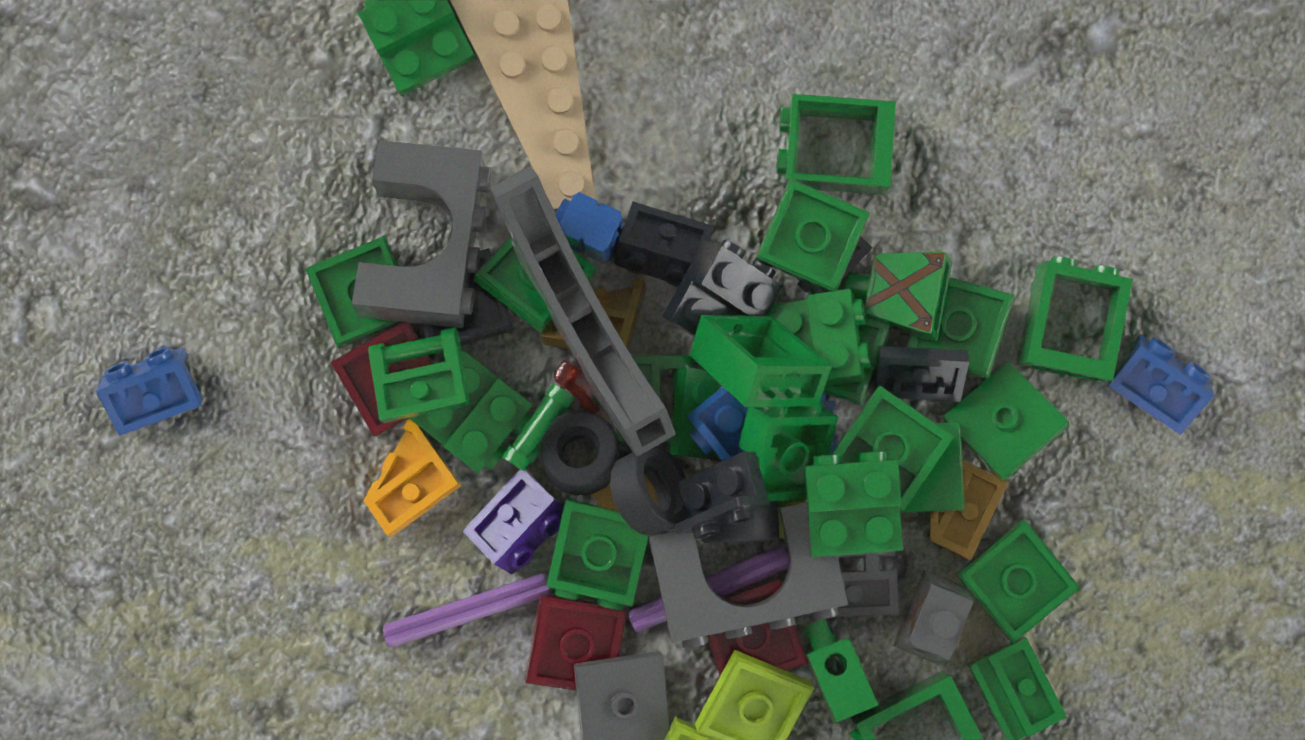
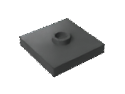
(622, 698)

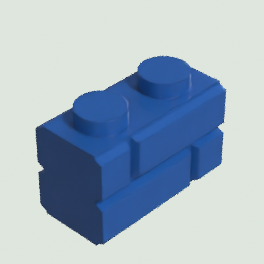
(590, 226)

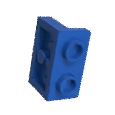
(1163, 383)
(148, 390)
(719, 424)

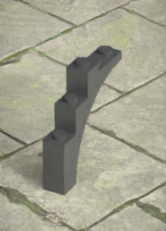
(578, 313)

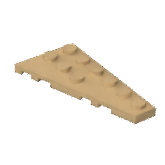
(535, 75)

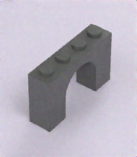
(440, 288)
(697, 611)

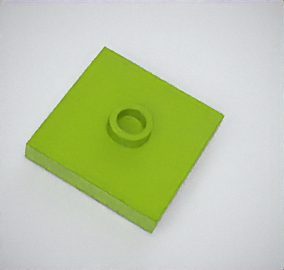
(753, 701)

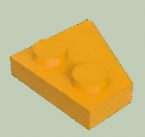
(410, 482)

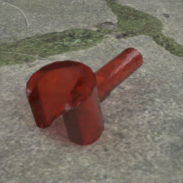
(566, 376)

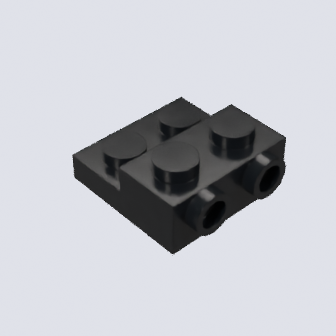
(723, 286)

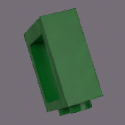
(881, 144)
(759, 361)
(1066, 364)
(937, 685)

